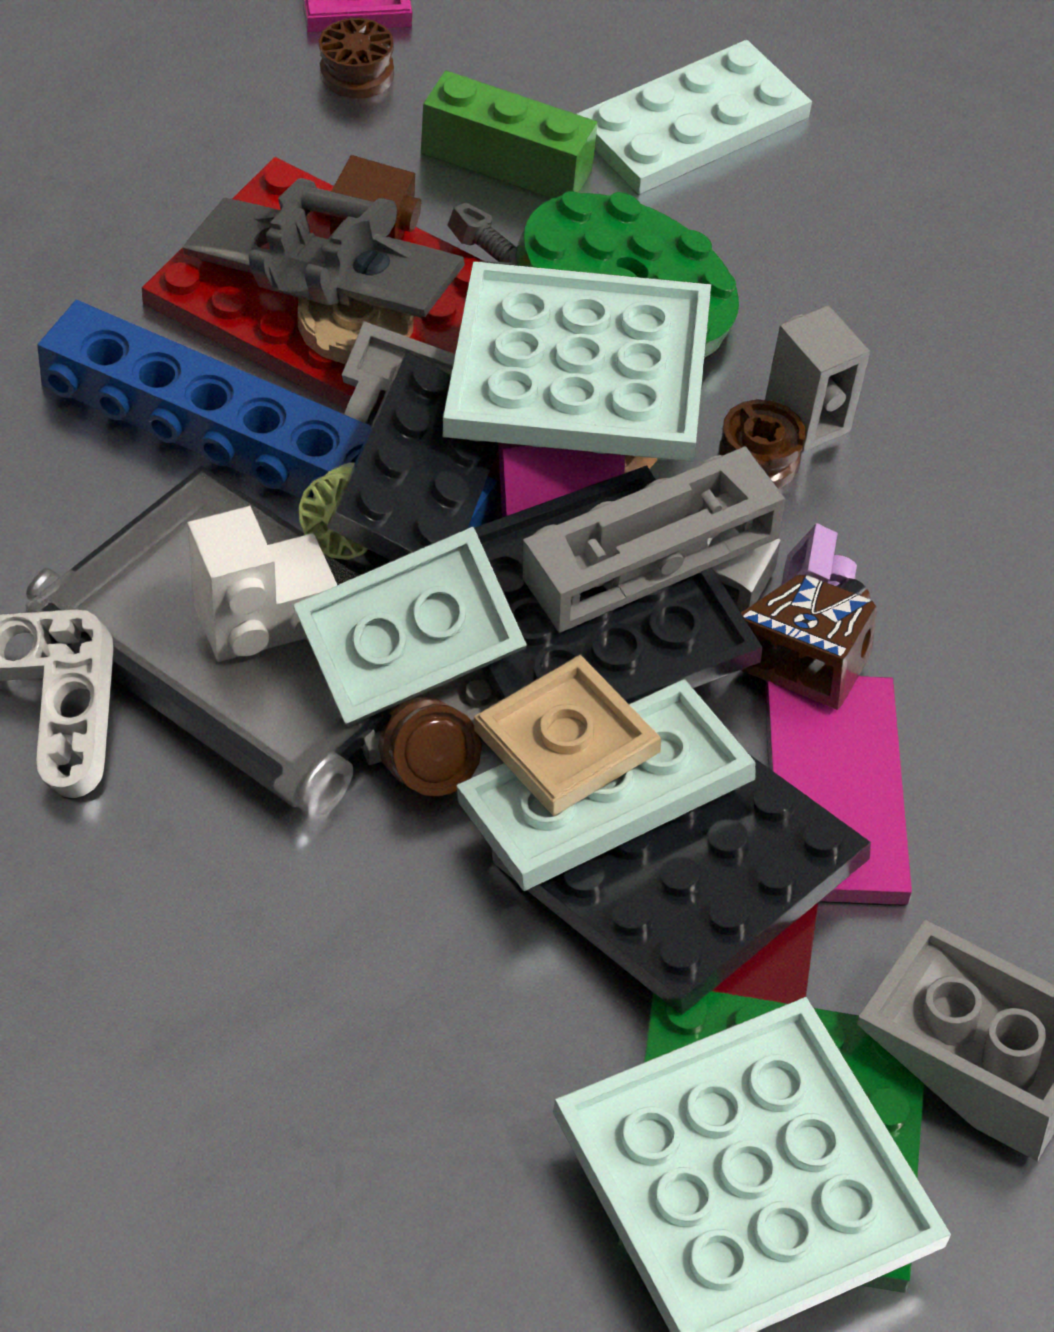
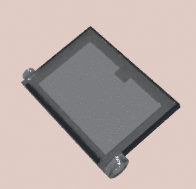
(257, 710)

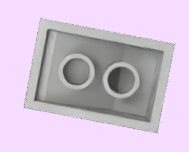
(972, 1034)

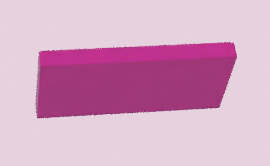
(852, 770)

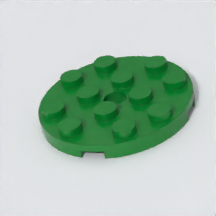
(628, 240)

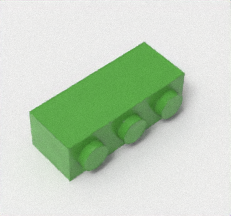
(507, 136)

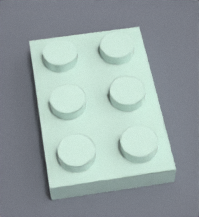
(410, 626)

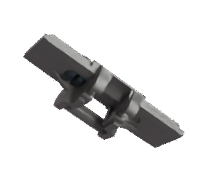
(347, 267)

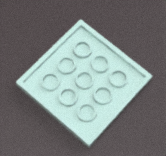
(579, 362)
(749, 1174)

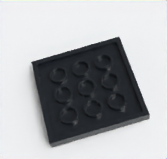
(637, 648)
(707, 886)

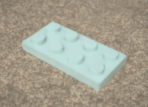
(695, 116)
(694, 767)

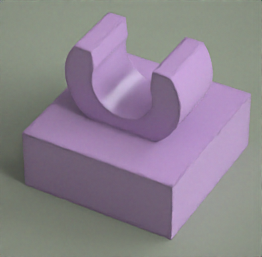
(816, 558)

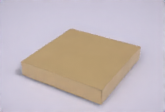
(567, 735)

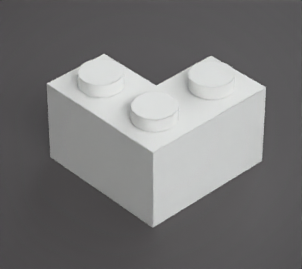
(249, 587)

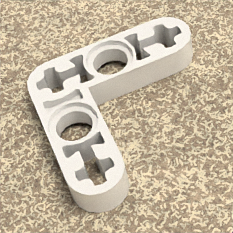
(61, 674)

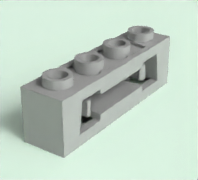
(652, 537)

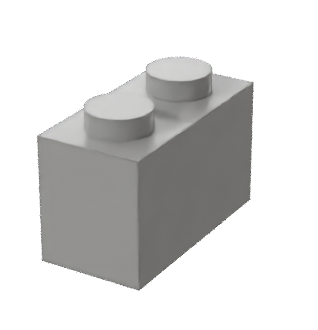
(818, 373)

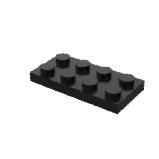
(409, 478)

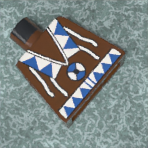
(813, 637)

